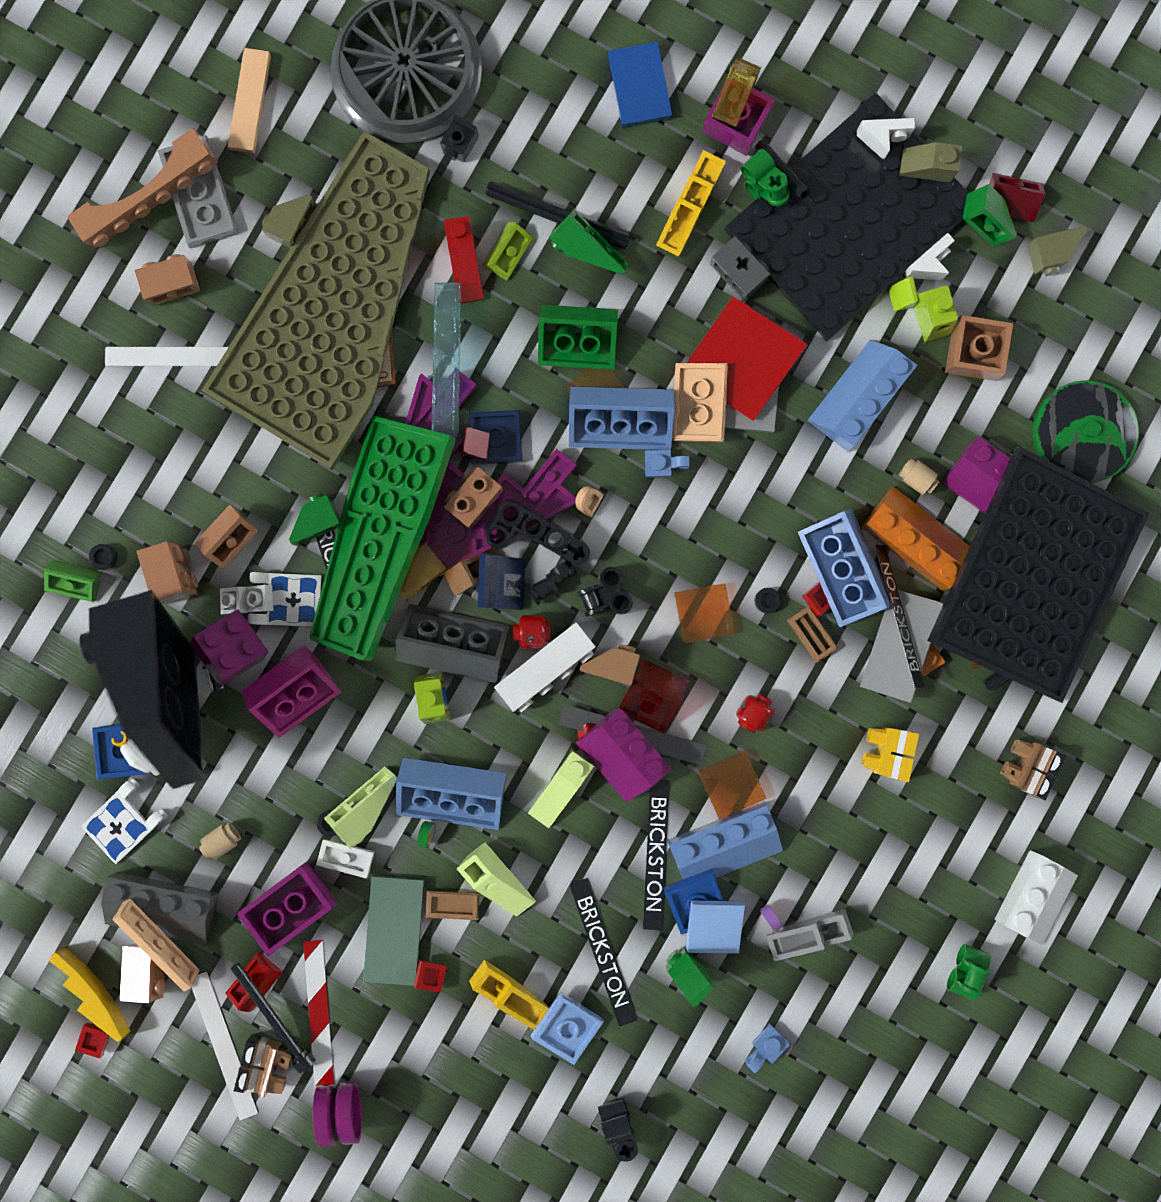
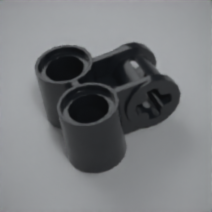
(604, 595)
(618, 1129)

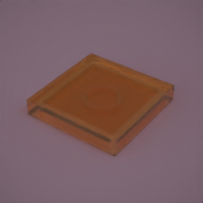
(704, 613)
(731, 784)

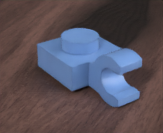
(659, 463)
(769, 1045)

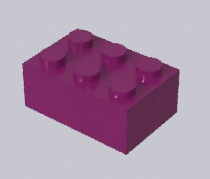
(287, 908)

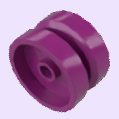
(337, 1114)

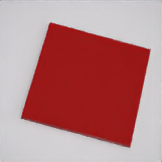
(756, 355)

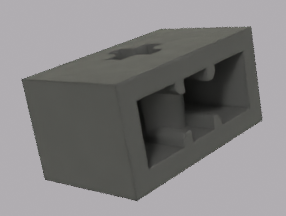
(742, 281)

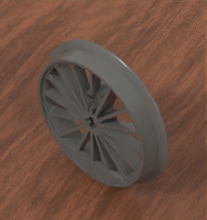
(354, 96)

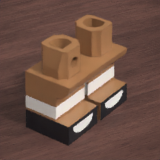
(1037, 757)
(259, 1064)

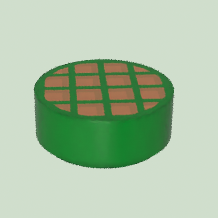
(426, 834)

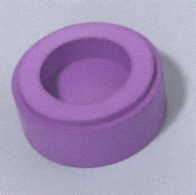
(771, 918)

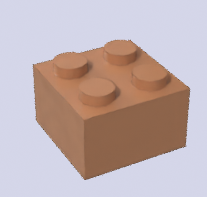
(979, 348)
(168, 571)

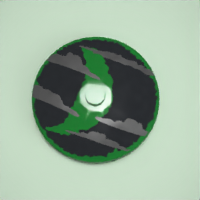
(1086, 430)

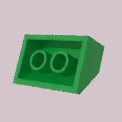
(577, 337)

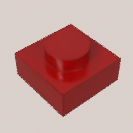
(816, 599)
(430, 976)
(92, 1041)

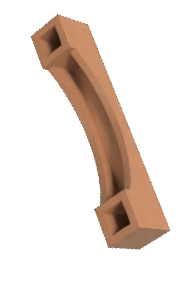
(187, 161)

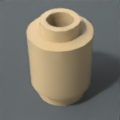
(919, 476)
(219, 841)

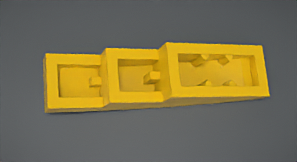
(691, 203)
(97, 1002)

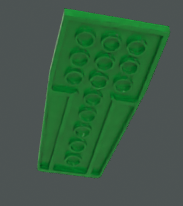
(379, 533)

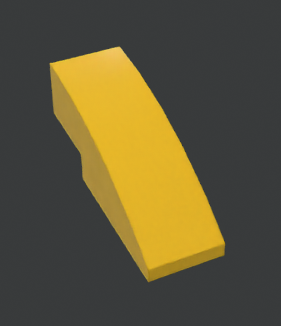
(508, 995)

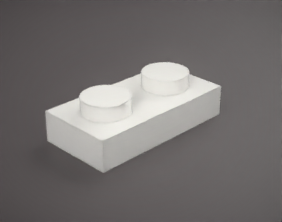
(343, 859)

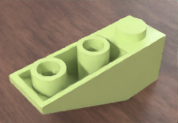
(494, 880)

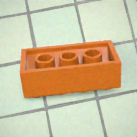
(917, 538)

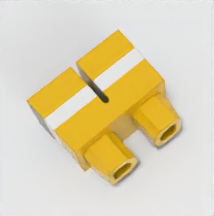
(890, 741)

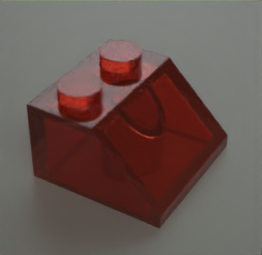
(653, 696)

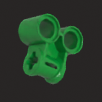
(765, 179)
(969, 973)

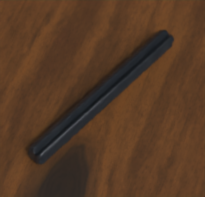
(551, 212)

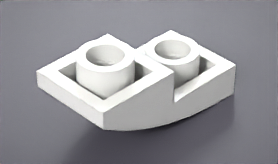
(246, 599)

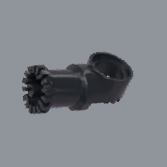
(546, 586)

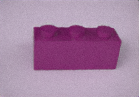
(977, 473)
(623, 755)

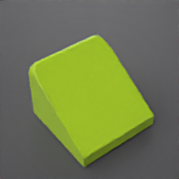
(903, 294)

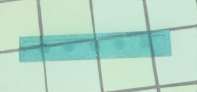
(446, 358)

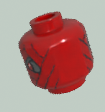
(532, 631)
(755, 713)

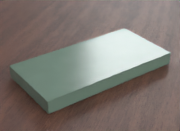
(393, 930)

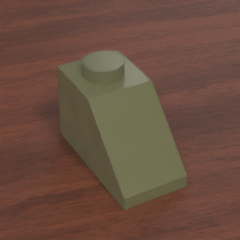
(931, 161)
(288, 219)
(1054, 250)

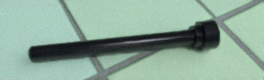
(301, 1058)

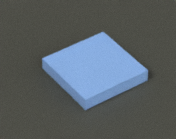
(715, 926)
(567, 1028)

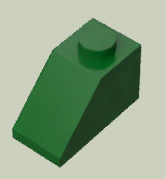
(989, 215)
(315, 519)

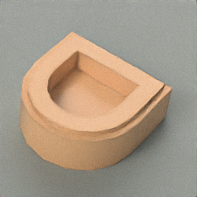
(588, 500)

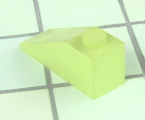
(561, 788)
(359, 812)

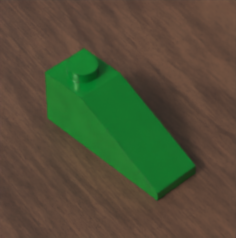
(584, 243)
(689, 975)

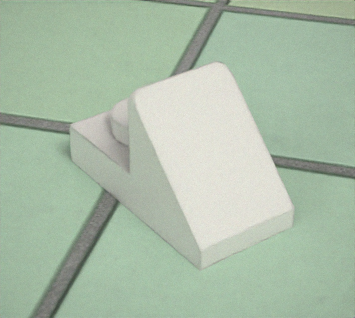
(878, 132)
(929, 264)

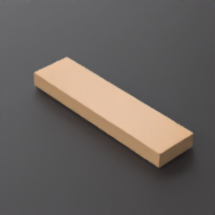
(249, 100)
(156, 944)

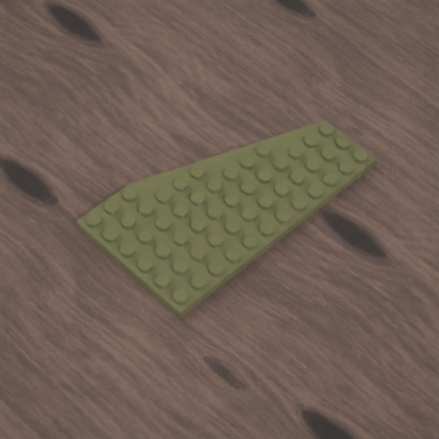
(324, 322)

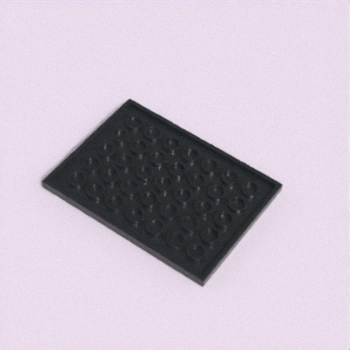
(852, 228)
(1038, 575)

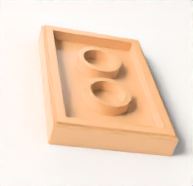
(700, 402)

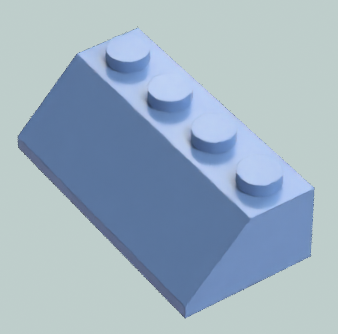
(861, 393)
(621, 418)
(845, 567)
(450, 793)
(727, 843)

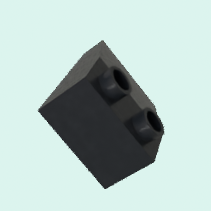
(150, 682)

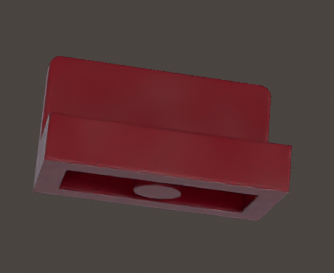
(1021, 195)

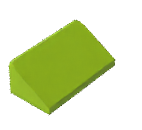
(507, 250)

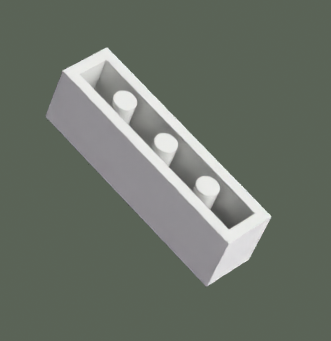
(544, 667)

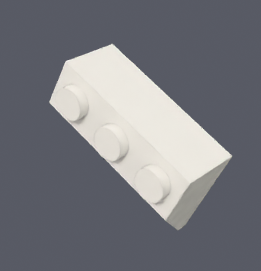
(1036, 897)

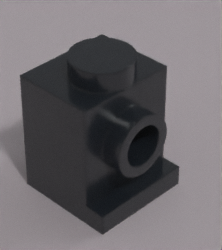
(461, 148)

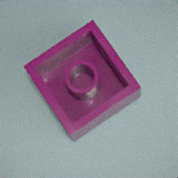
(749, 126)
(229, 647)

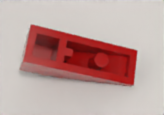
(464, 258)

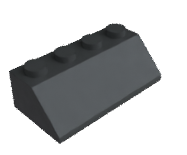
(451, 643)
(174, 908)

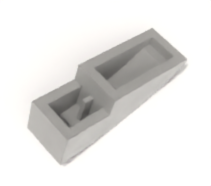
(810, 935)

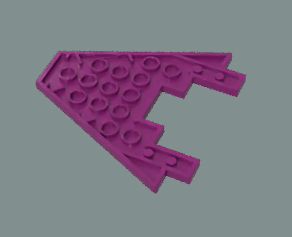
(449, 536)

